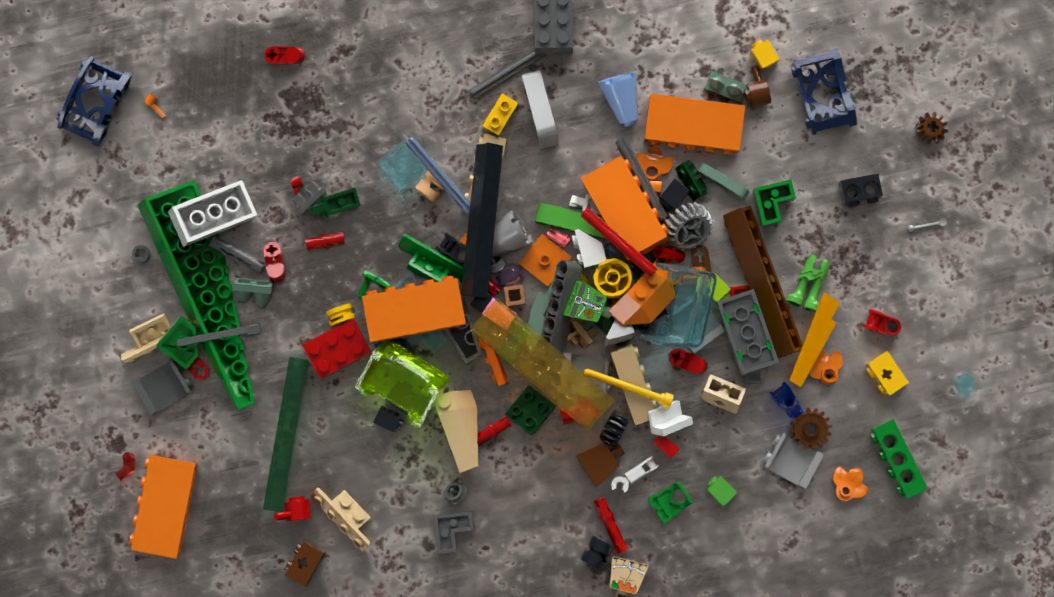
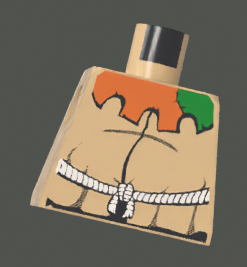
(626, 576)

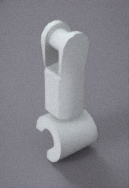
(633, 475)

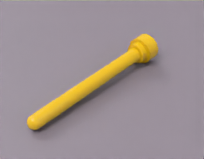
(664, 400)

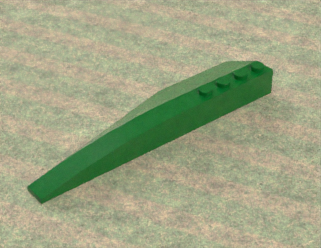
(203, 289)

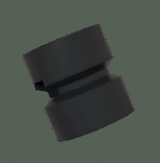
(597, 553)

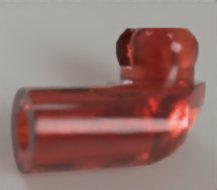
(128, 465)

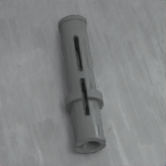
(236, 254)

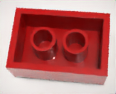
(337, 349)

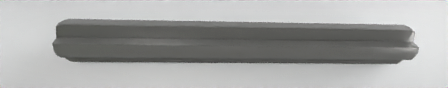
(505, 73)
(637, 170)

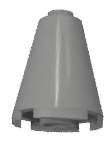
(510, 235)

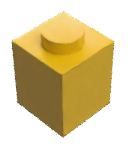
(764, 54)

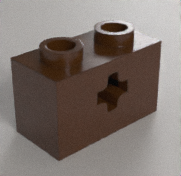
(313, 557)

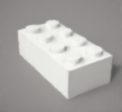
(212, 213)

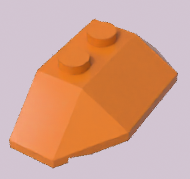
(644, 299)

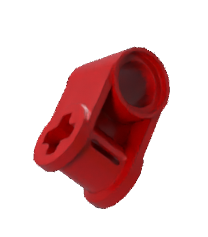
(880, 323)

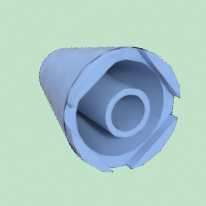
(622, 97)

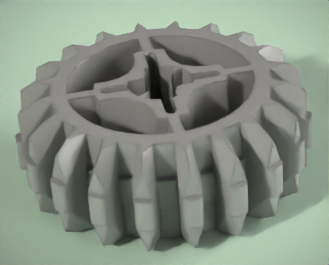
(688, 226)

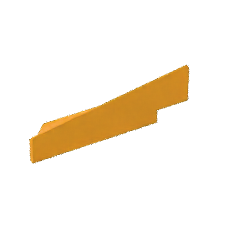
(815, 339)

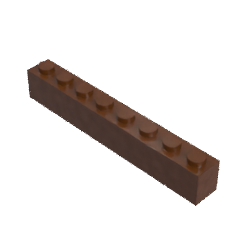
(763, 279)

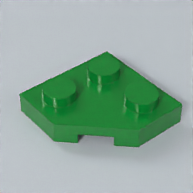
(182, 354)

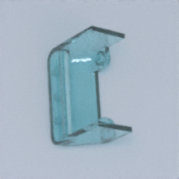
(689, 308)

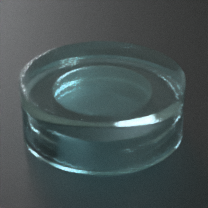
(965, 383)

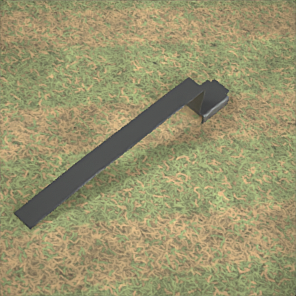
(249, 330)

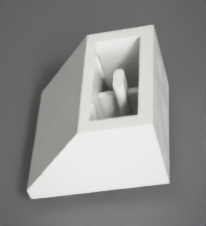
(590, 250)

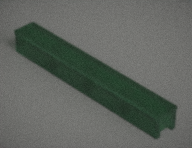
(286, 434)

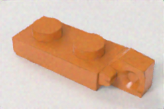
(499, 374)

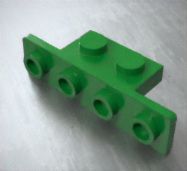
(428, 262)

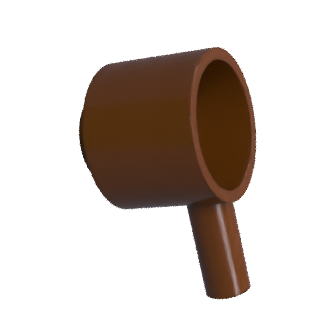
(757, 92)

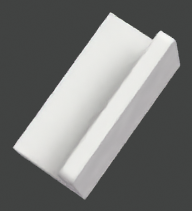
(667, 421)

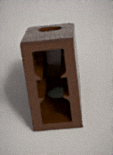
(600, 461)

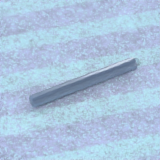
(438, 174)

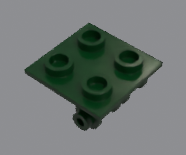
(530, 410)

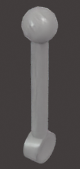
(942, 223)

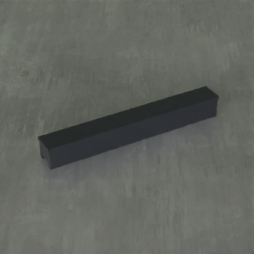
(482, 220)

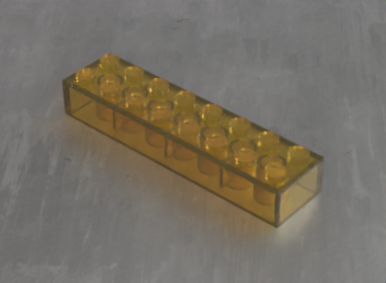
(542, 364)

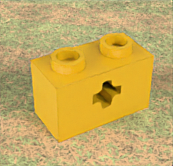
(500, 115)
(896, 377)

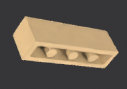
(630, 371)

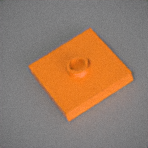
(543, 259)

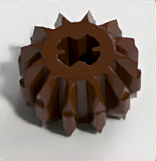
(937, 124)

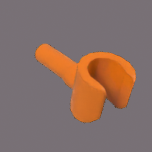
(150, 101)

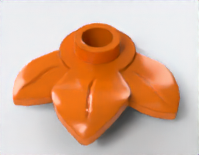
(654, 161)
(827, 363)
(851, 481)

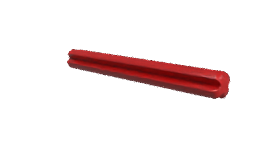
(620, 243)

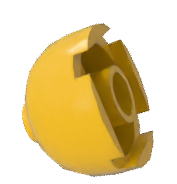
(613, 278)

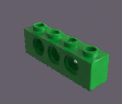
(916, 483)

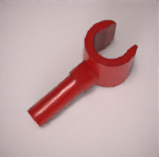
(296, 182)

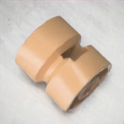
(424, 187)

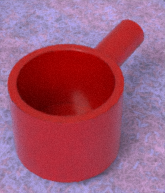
(295, 510)

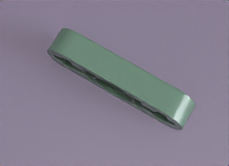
(723, 181)

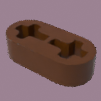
(705, 258)

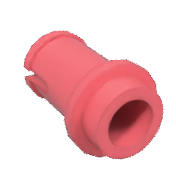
(558, 237)

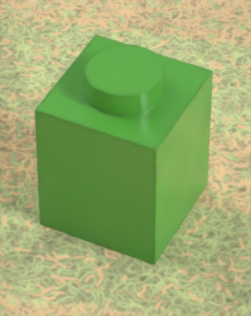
(721, 490)

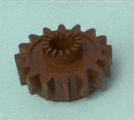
(803, 436)

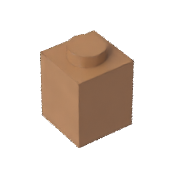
(515, 295)

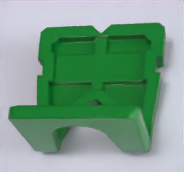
(369, 277)
(665, 506)

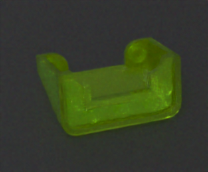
(403, 381)

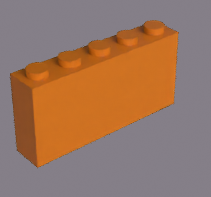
(694, 124)
(625, 206)
(413, 309)
(163, 506)

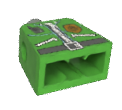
(586, 303)

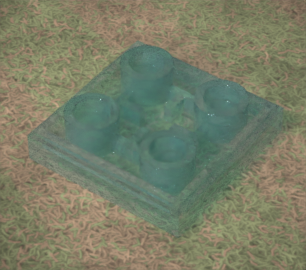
(401, 166)

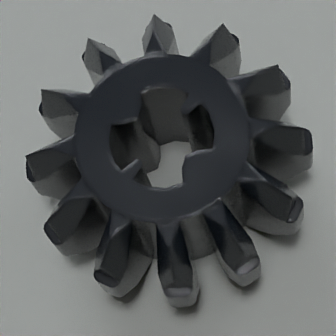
(613, 429)

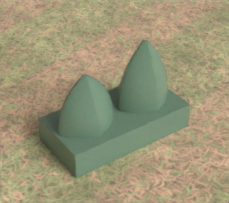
(725, 87)
(261, 288)

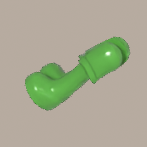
(806, 275)

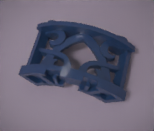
(845, 111)
(101, 125)

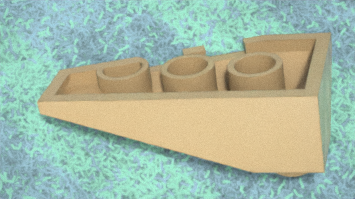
(459, 419)

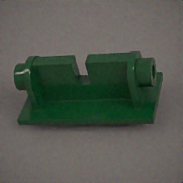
(686, 172)

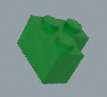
(769, 197)

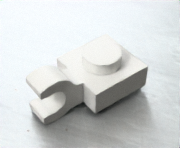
(577, 202)

